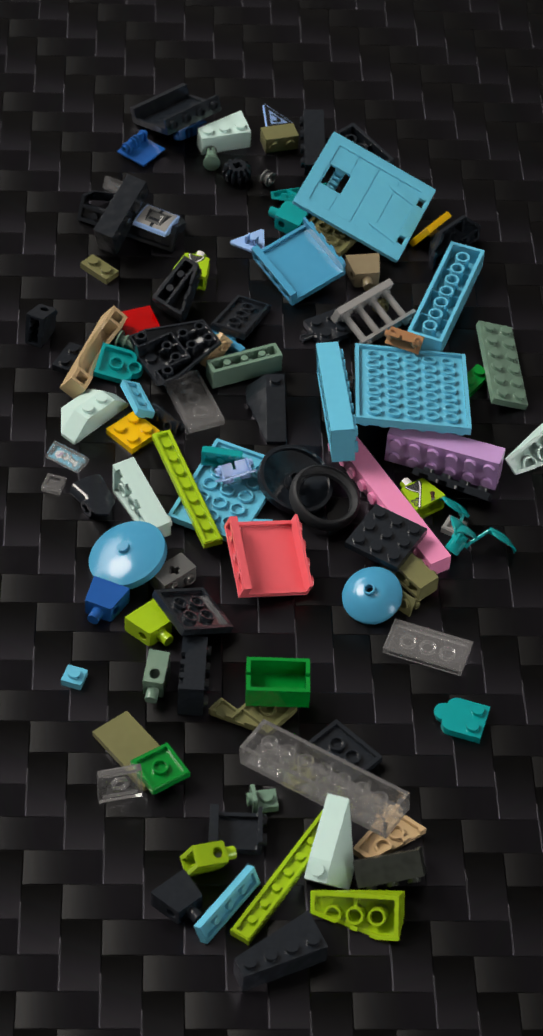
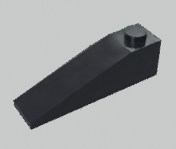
(267, 405)

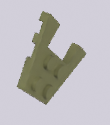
(250, 716)

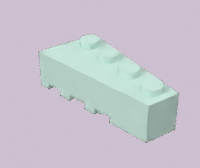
(138, 497)

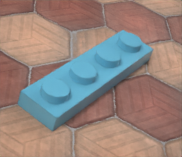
(227, 904)

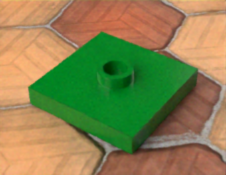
(161, 768)

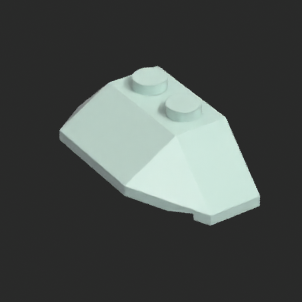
(88, 413)

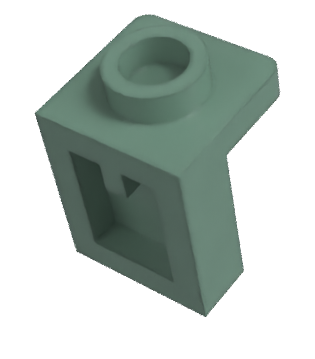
(262, 798)

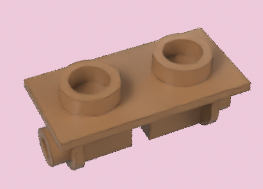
(403, 339)

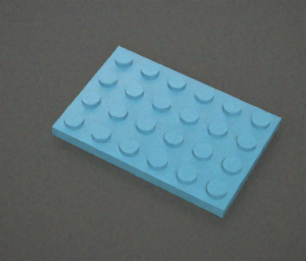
(239, 498)

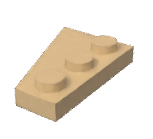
(374, 844)

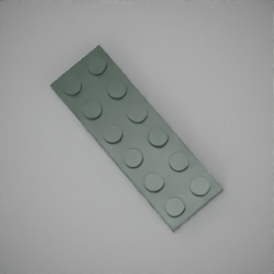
(501, 365)

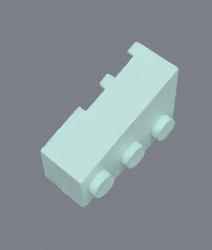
(225, 134)

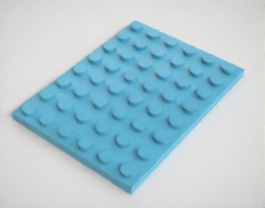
(411, 389)

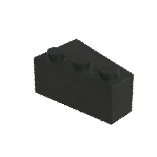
(390, 869)

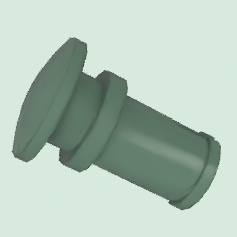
(211, 160)
(123, 340)

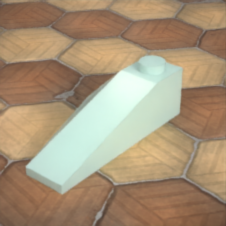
(528, 453)
(332, 848)

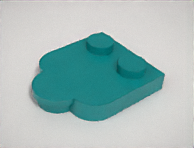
(117, 364)
(462, 718)

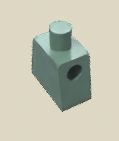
(156, 675)

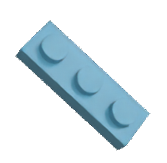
(137, 399)

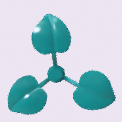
(458, 538)

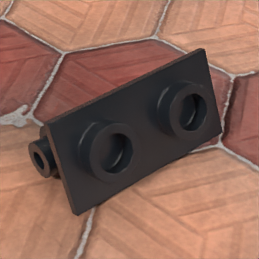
(166, 421)

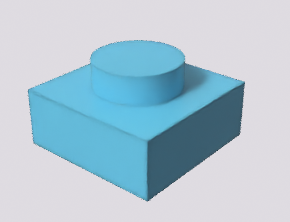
(74, 677)

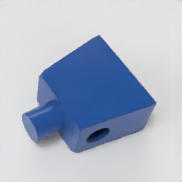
(105, 600)

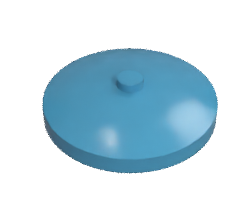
(129, 554)

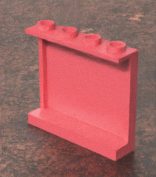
(268, 557)

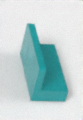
(219, 456)

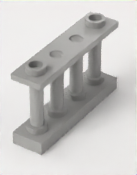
(370, 298)

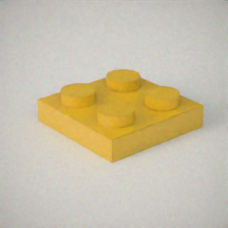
(132, 432)

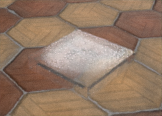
(119, 783)

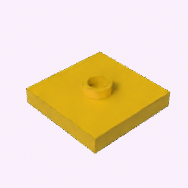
(431, 229)

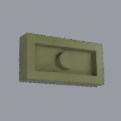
(99, 269)

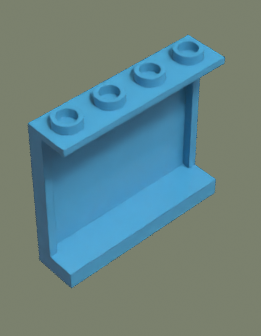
(300, 262)

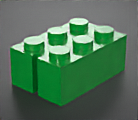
(277, 682)

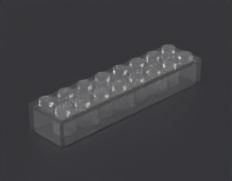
(317, 772)

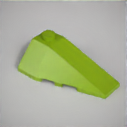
(367, 911)

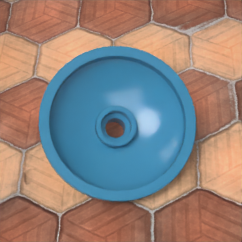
(375, 605)

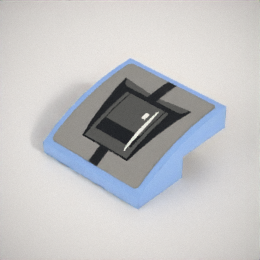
(156, 220)

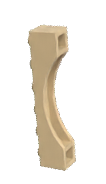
(83, 367)

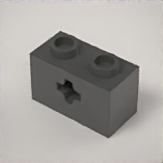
(175, 573)

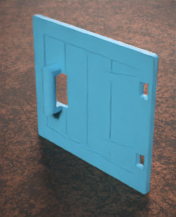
(375, 203)

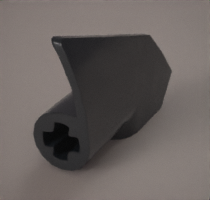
(93, 495)

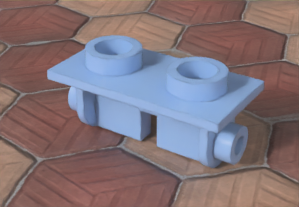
(227, 473)

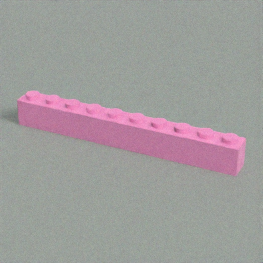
(382, 491)

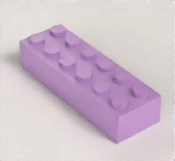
(447, 454)

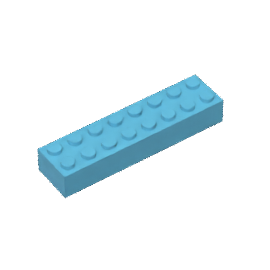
(447, 295)
(336, 402)

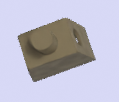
(363, 270)

